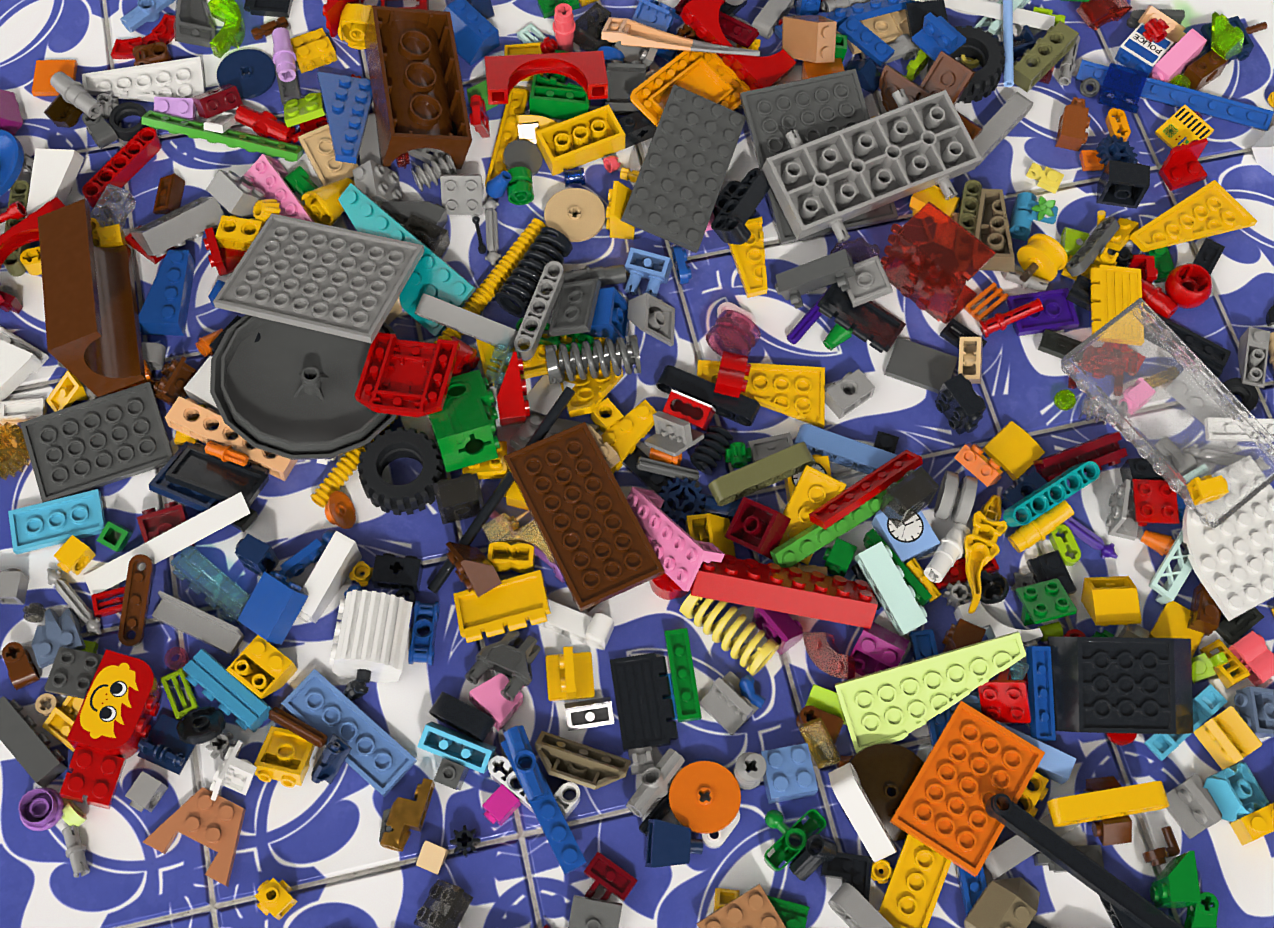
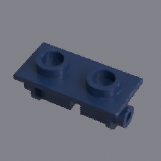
(330, 760)

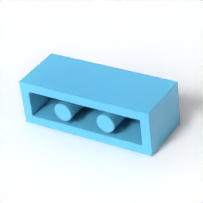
(456, 747)

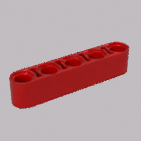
(123, 164)

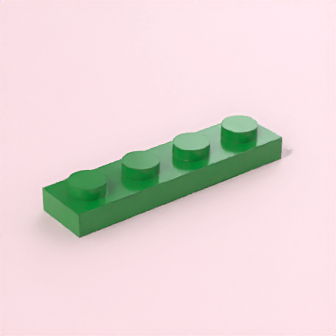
(922, 595)
(682, 675)

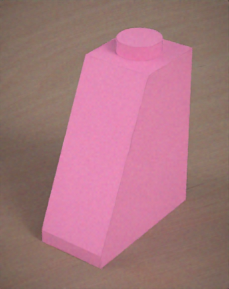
(1179, 57)

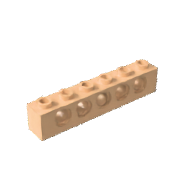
(185, 409)

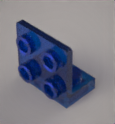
(1122, 88)

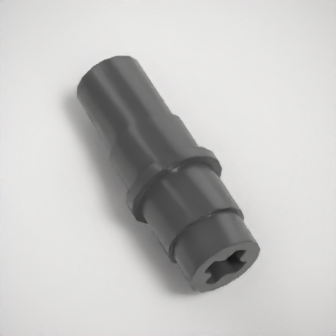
(607, 275)

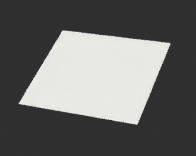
(545, 395)

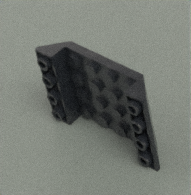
(1122, 685)

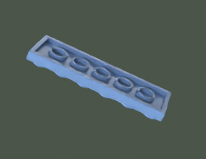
(373, 751)

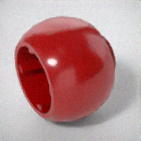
(1188, 285)

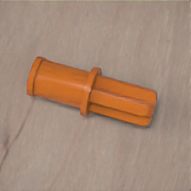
(226, 453)

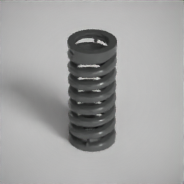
(630, 356)

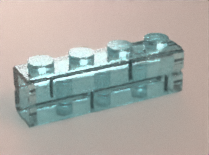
(211, 582)

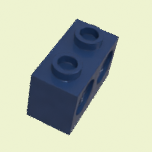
(256, 555)

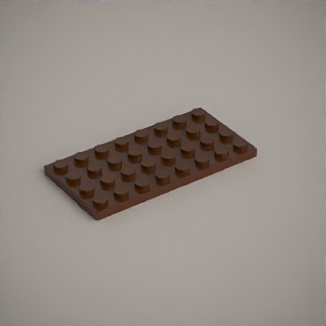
(583, 516)

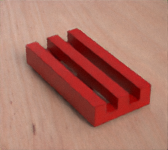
(107, 594)

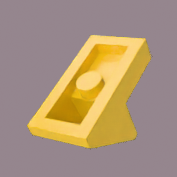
(66, 393)

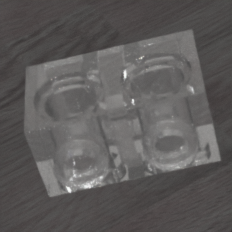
(113, 206)

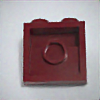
(155, 522)

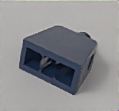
(670, 844)

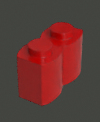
(731, 374)

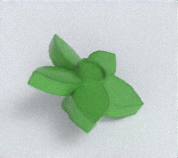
(1044, 208)

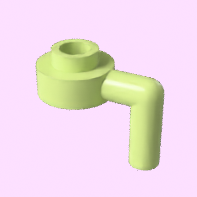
(72, 813)

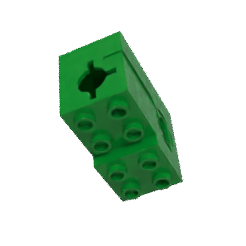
(466, 423)

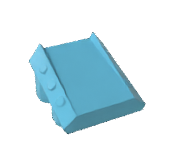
(1236, 792)

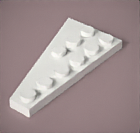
(164, 79)

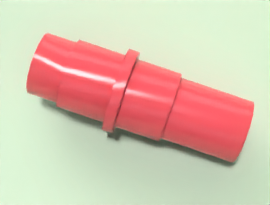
(564, 27)

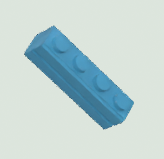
(227, 690)

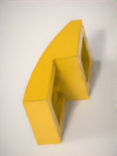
(543, 122)

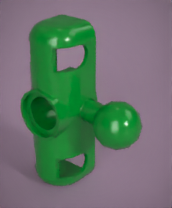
(783, 849)

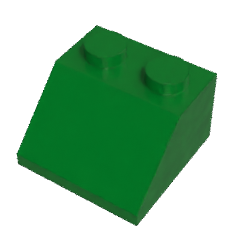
(1177, 883)

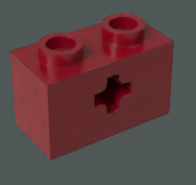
(217, 101)

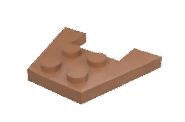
(209, 823)

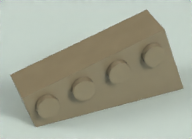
(994, 230)

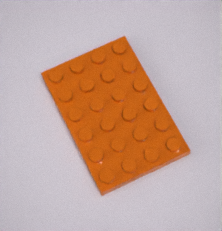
(958, 777)

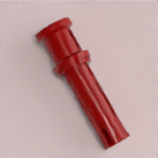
(1000, 321)

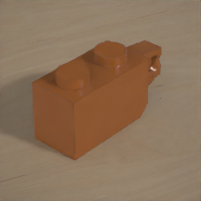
(1073, 125)

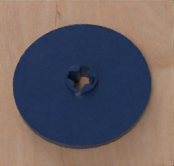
(242, 62)

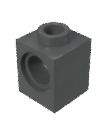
(451, 774)

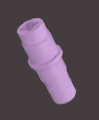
(283, 55)

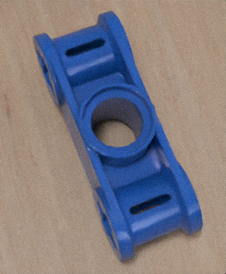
(422, 647)

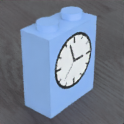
(910, 540)

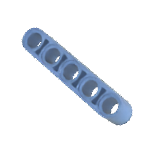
(842, 449)

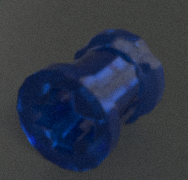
(574, 177)

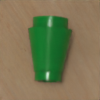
(836, 337)

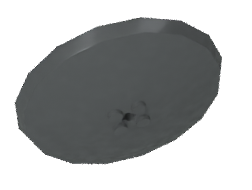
(293, 389)

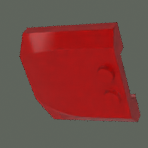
(406, 375)

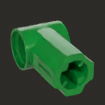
(299, 181)

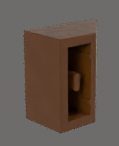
(473, 568)

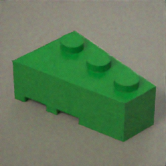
(556, 99)

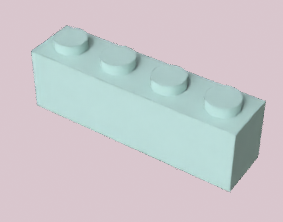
(890, 588)

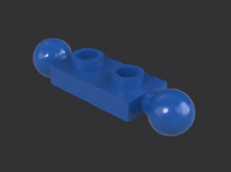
(310, 554)

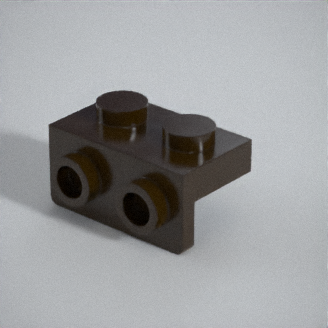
(63, 113)

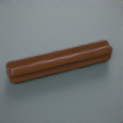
(298, 727)

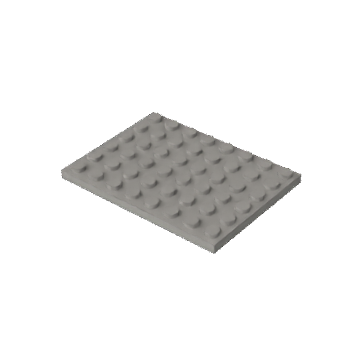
(320, 277)

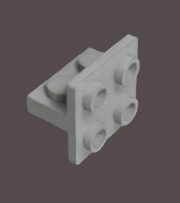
(462, 194)
(672, 434)
(726, 704)
(1193, 806)

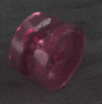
(733, 334)

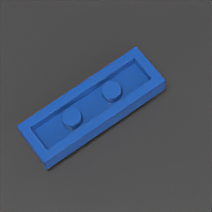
(866, 40)

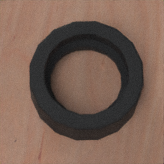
(121, 112)

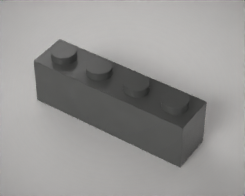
(28, 745)

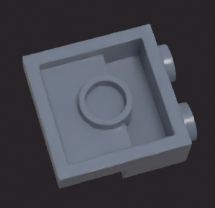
(1257, 709)

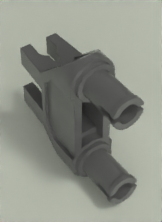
(510, 657)

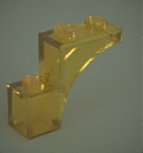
(505, 529)

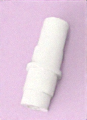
(949, 550)

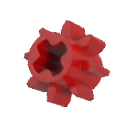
(1155, 30)

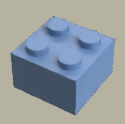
(789, 773)

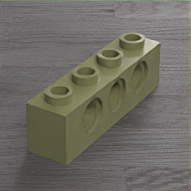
(1044, 55)

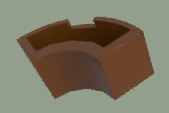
(1111, 830)

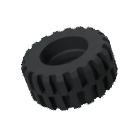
(991, 57)
(389, 448)

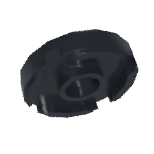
(201, 725)

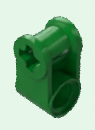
(1200, 916)

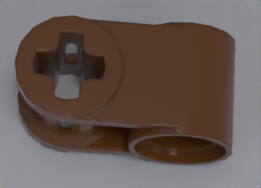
(151, 53)
(20, 669)
(832, 722)

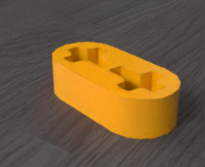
(1121, 125)

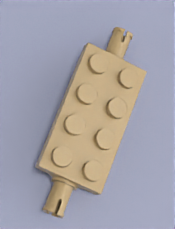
(886, 27)

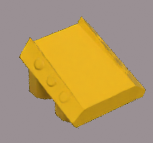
(936, 197)

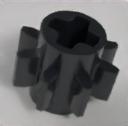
(460, 837)

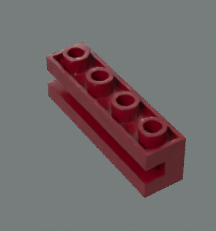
(1099, 450)

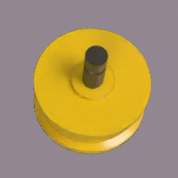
(1041, 257)

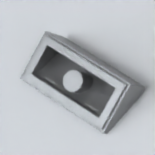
(589, 713)

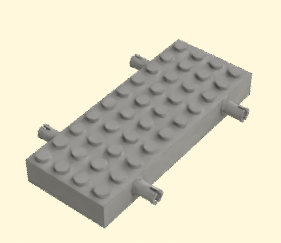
(871, 164)

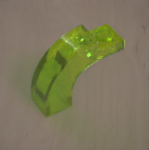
(233, 30)

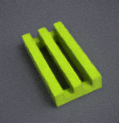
(179, 714)

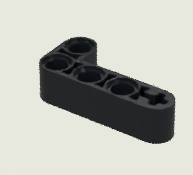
(732, 218)

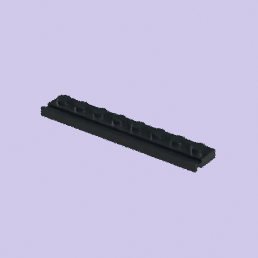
(1209, 353)

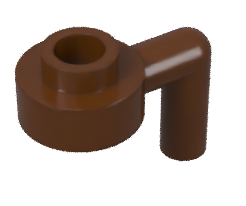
(1157, 856)

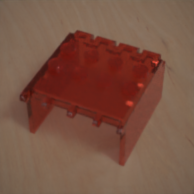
(933, 261)

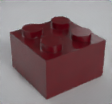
(757, 527)

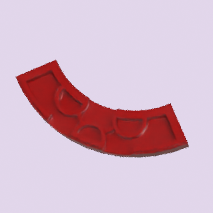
(161, 33)

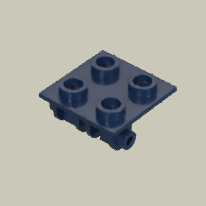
(164, 746)

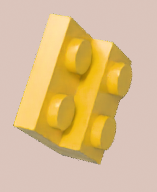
(313, 50)
(283, 757)

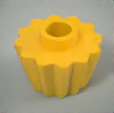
(265, 208)

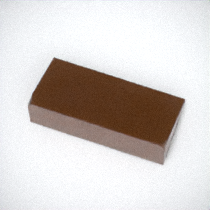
(169, 194)

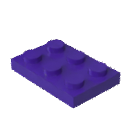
(1056, 316)

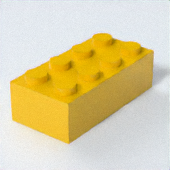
(580, 140)

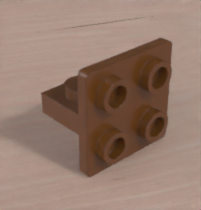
(174, 379)

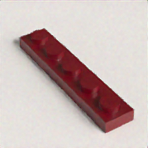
(732, 28)

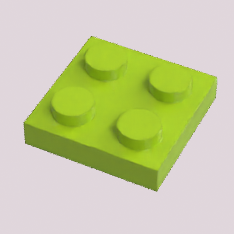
(303, 109)

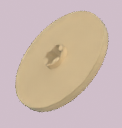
(589, 212)

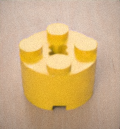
(354, 24)

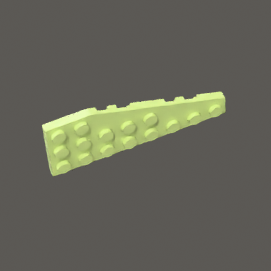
(900, 699)

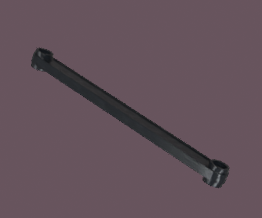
(1077, 863)

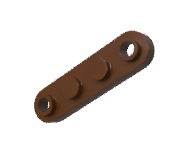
(136, 600)

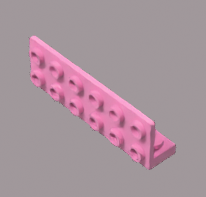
(268, 176)
(674, 547)

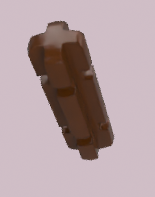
(268, 28)

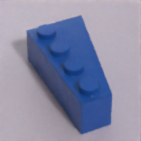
(169, 297)

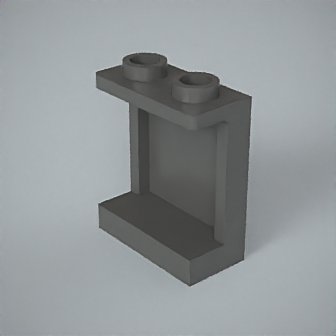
(621, 82)

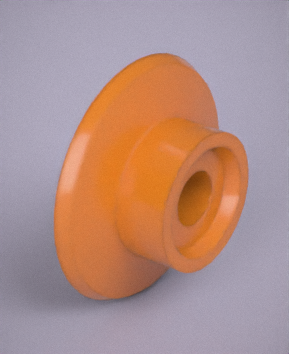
(340, 510)

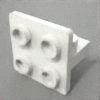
(233, 773)

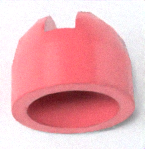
(611, 163)

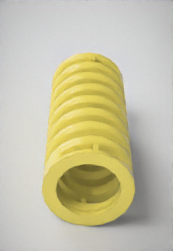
(753, 663)

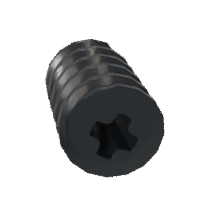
(710, 448)

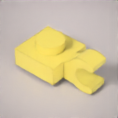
(1048, 179)

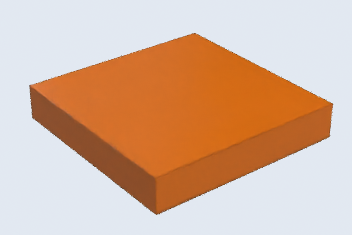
(45, 70)

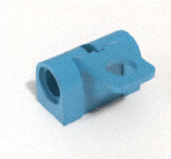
(1023, 216)

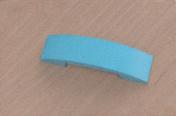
(1204, 707)

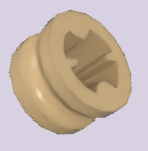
(42, 699)

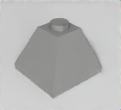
(653, 317)

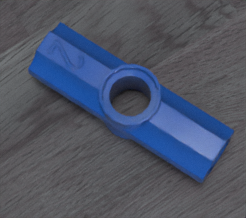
(530, 777)

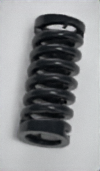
(531, 271)

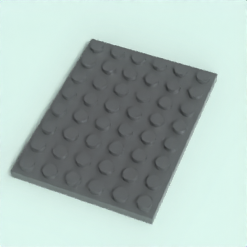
(816, 110)

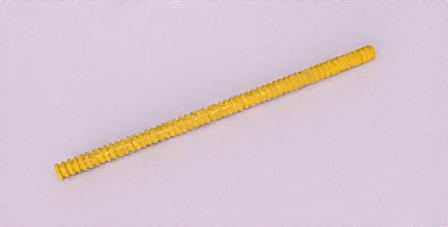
(476, 305)

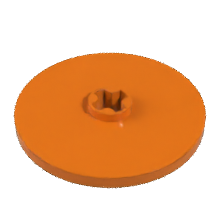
(708, 815)

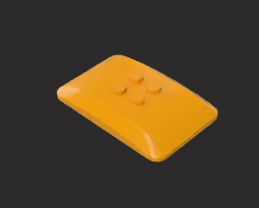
(696, 72)

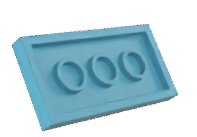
(56, 521)

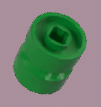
(520, 187)

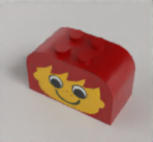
(117, 707)

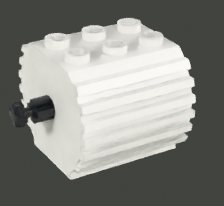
(370, 637)

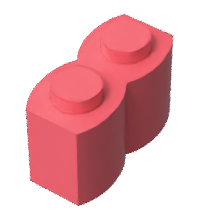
(1255, 656)

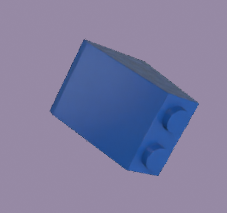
(610, 316)

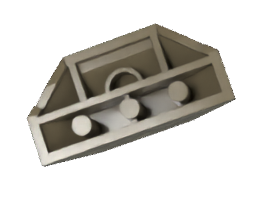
(579, 762)
(1004, 905)

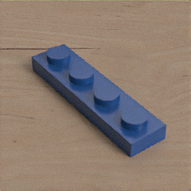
(1041, 693)

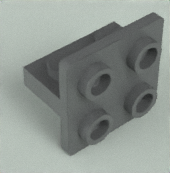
(72, 672)

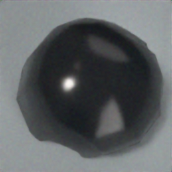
(994, 587)

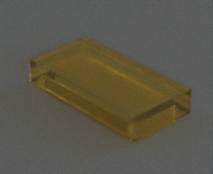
(820, 743)

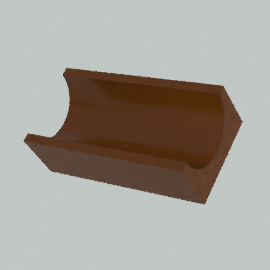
(416, 83)
(89, 302)

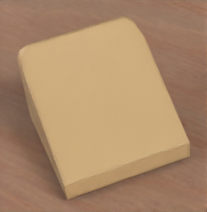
(432, 857)

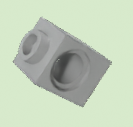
(145, 792)

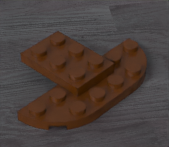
(943, 75)

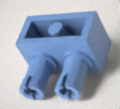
(649, 266)

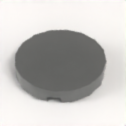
(522, 154)

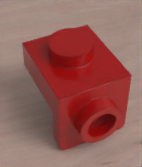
(1147, 266)

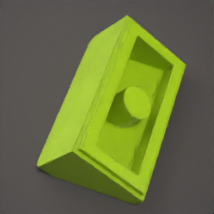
(826, 701)

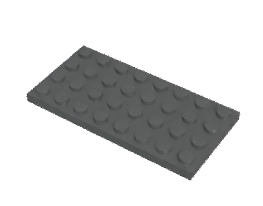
(684, 169)

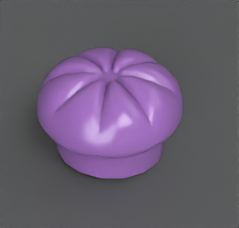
(41, 808)

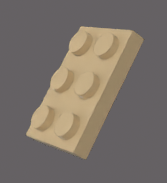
(319, 150)

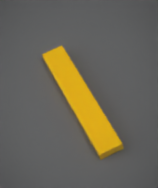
(508, 130)

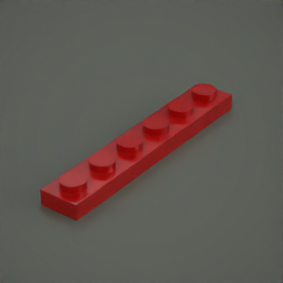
(865, 489)

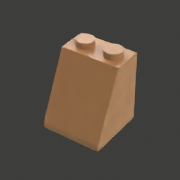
(809, 38)

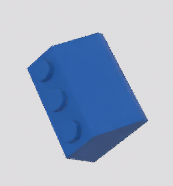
(472, 31)

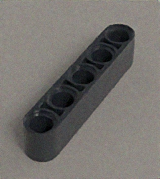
(740, 410)

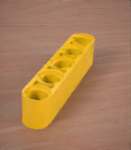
(1107, 803)

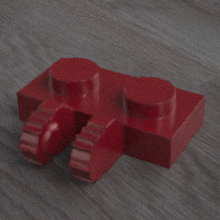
(610, 877)

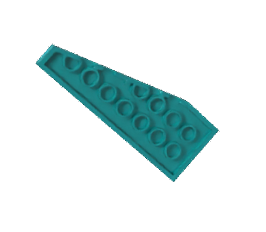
(430, 275)

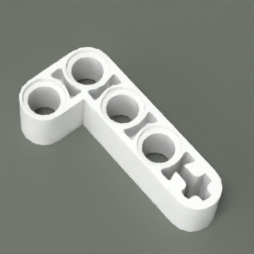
(578, 626)
(565, 806)
(861, 812)

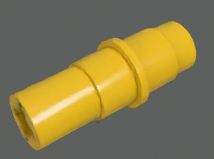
(1038, 529)

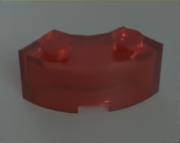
(1099, 12)
(827, 657)

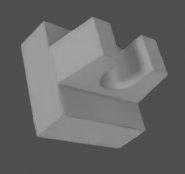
(640, 759)

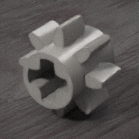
(108, 104)
(952, 597)
(217, 742)

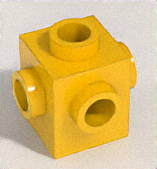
(281, 903)

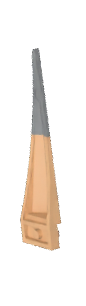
(642, 36)

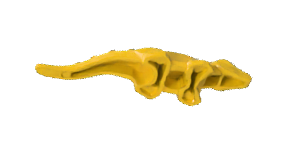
(981, 545)

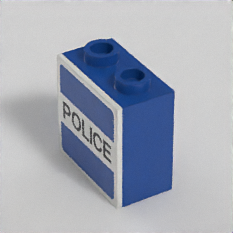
(1140, 53)

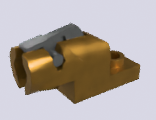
(405, 815)

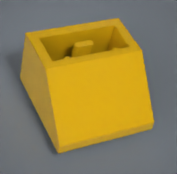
(618, 199)
(710, 529)
(1111, 600)
(262, 668)

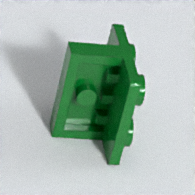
(1044, 602)

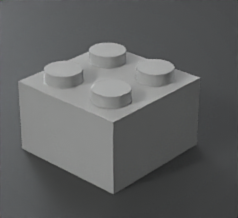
(235, 193)

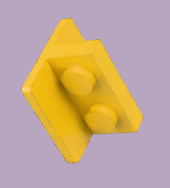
(493, 468)
(569, 675)
(1227, 738)

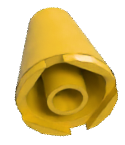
(323, 202)

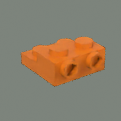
(979, 465)

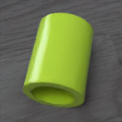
(1051, 630)

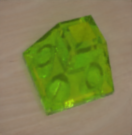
(1225, 38)

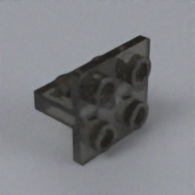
(443, 906)

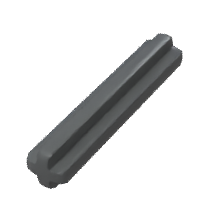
(667, 469)

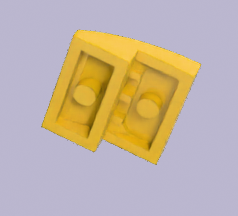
(1013, 450)
(62, 719)

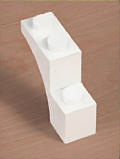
(993, 627)

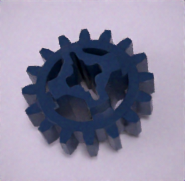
(1115, 150)
(691, 502)

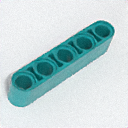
(1060, 492)

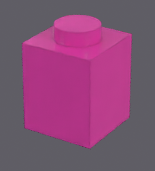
(500, 805)

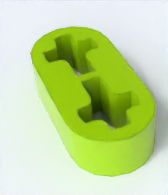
(1066, 544)

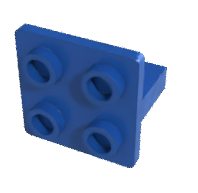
(655, 16)
(938, 36)

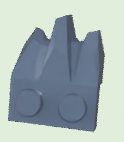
(56, 633)

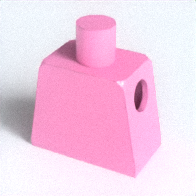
(490, 701)

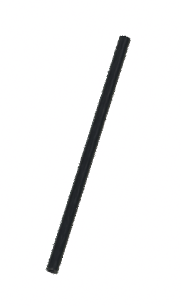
(501, 489)

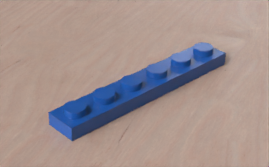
(552, 823)

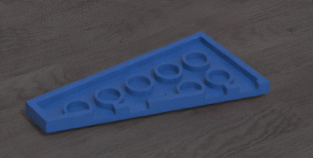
(347, 109)

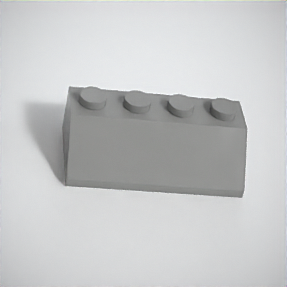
(178, 226)

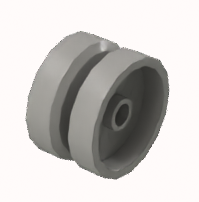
(955, 498)

